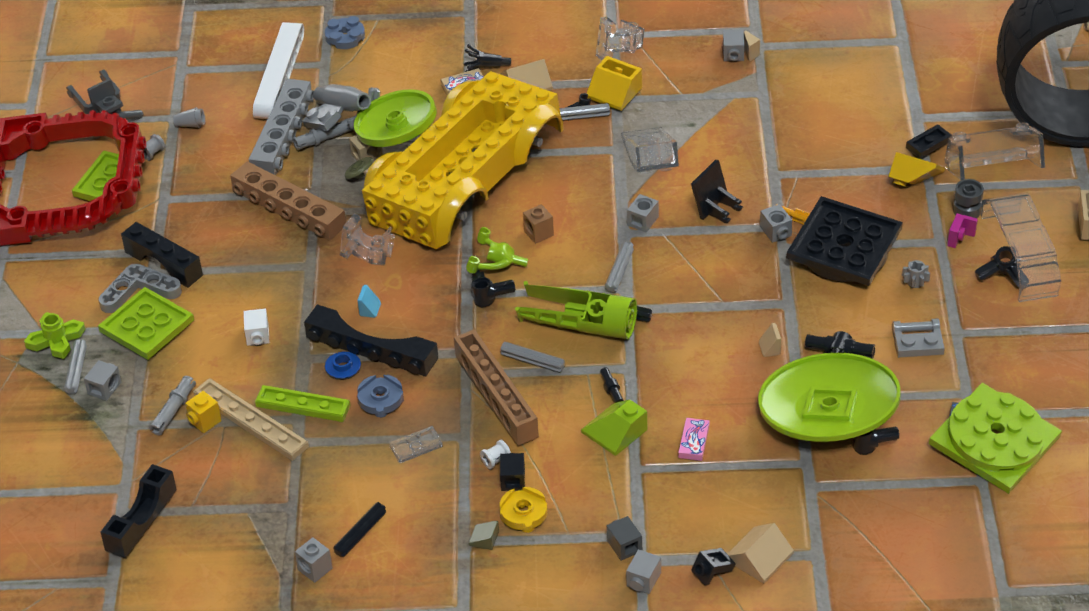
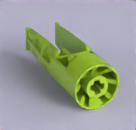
(584, 311)

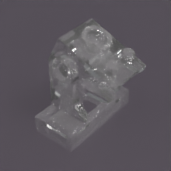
(611, 38)
(365, 246)

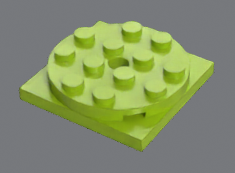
(1001, 456)

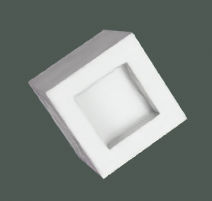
(256, 327)

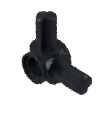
(996, 265)
(485, 291)
(867, 442)

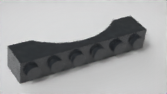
(410, 354)

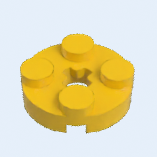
(523, 520)

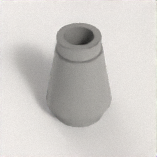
(190, 118)

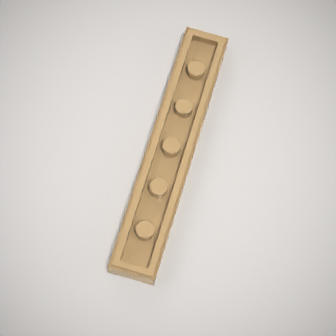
(254, 421)

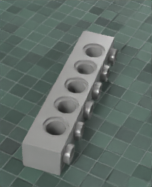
(282, 125)

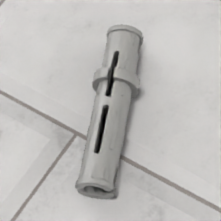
(314, 136)
(176, 399)

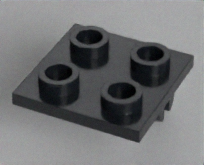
(711, 189)

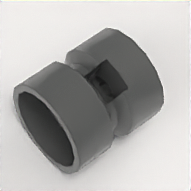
(968, 198)

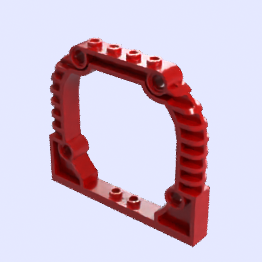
(35, 133)

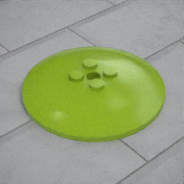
(856, 387)

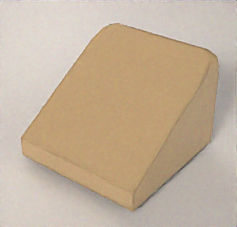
(751, 46)
(770, 341)

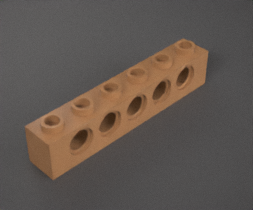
(288, 200)
(496, 387)

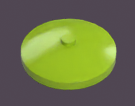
(395, 118)

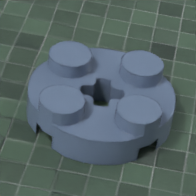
(351, 26)
(380, 405)

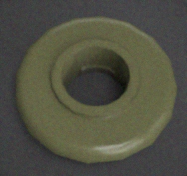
(357, 169)

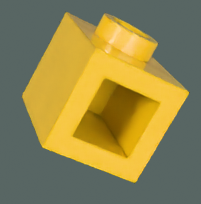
(203, 411)

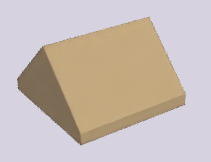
(531, 73)
(761, 552)

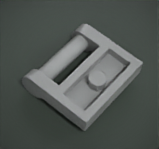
(918, 343)

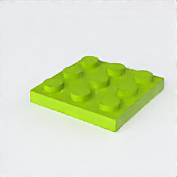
(146, 323)

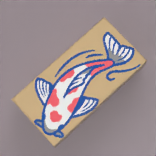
(450, 82)

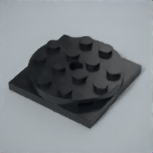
(840, 224)

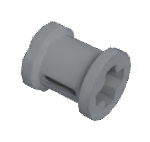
(154, 145)

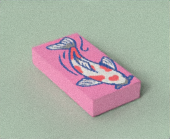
(694, 439)

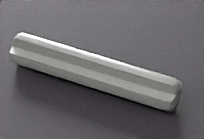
(585, 111)
(619, 267)
(532, 356)
(75, 366)

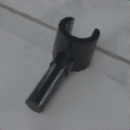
(582, 101)

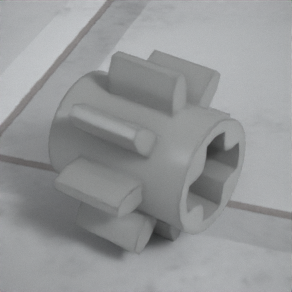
(916, 274)

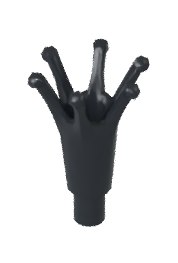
(485, 59)

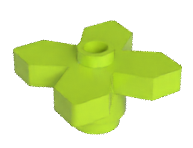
(54, 334)

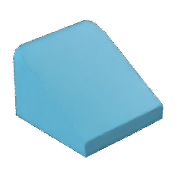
(368, 303)

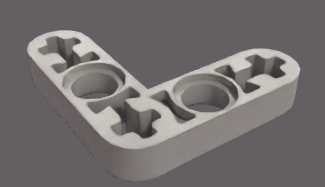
(136, 277)

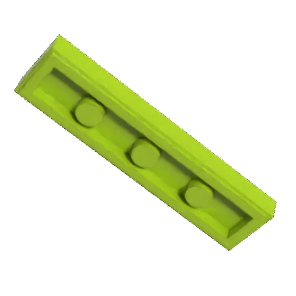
(302, 403)

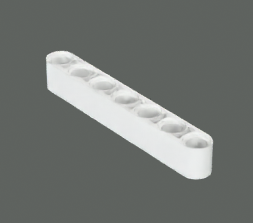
(278, 68)

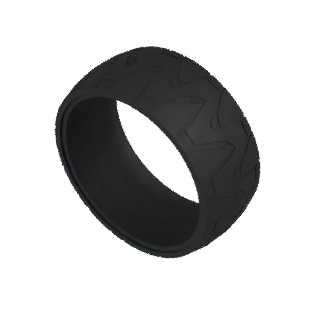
(1050, 109)

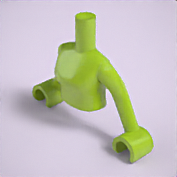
(500, 253)

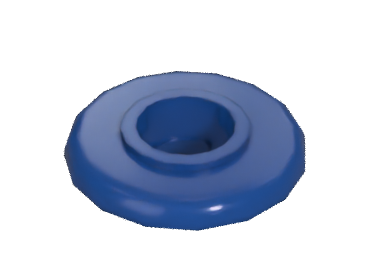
(342, 371)

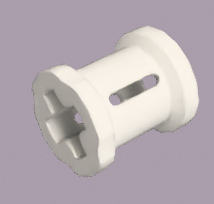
(492, 456)

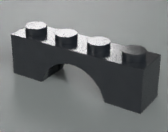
(178, 261)
(154, 492)

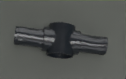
(839, 343)

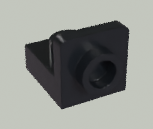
(710, 563)

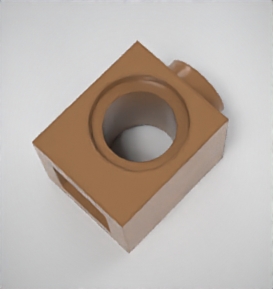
(538, 224)

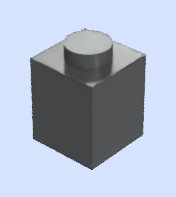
(624, 538)

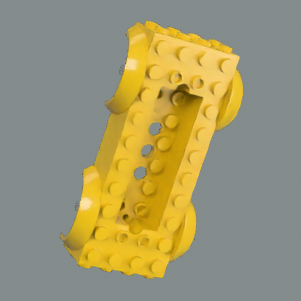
(415, 187)

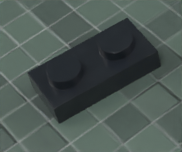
(928, 141)

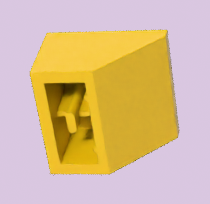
(615, 83)

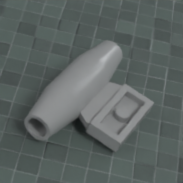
(334, 100)

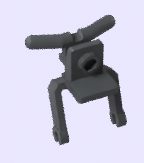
(103, 97)

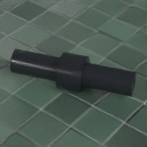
(611, 385)

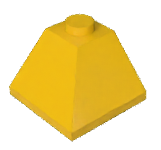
(912, 170)

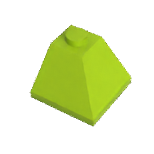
(617, 426)

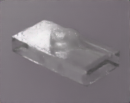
(416, 444)

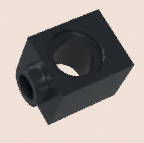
(512, 471)

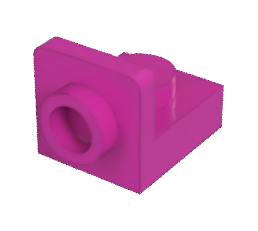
(961, 226)

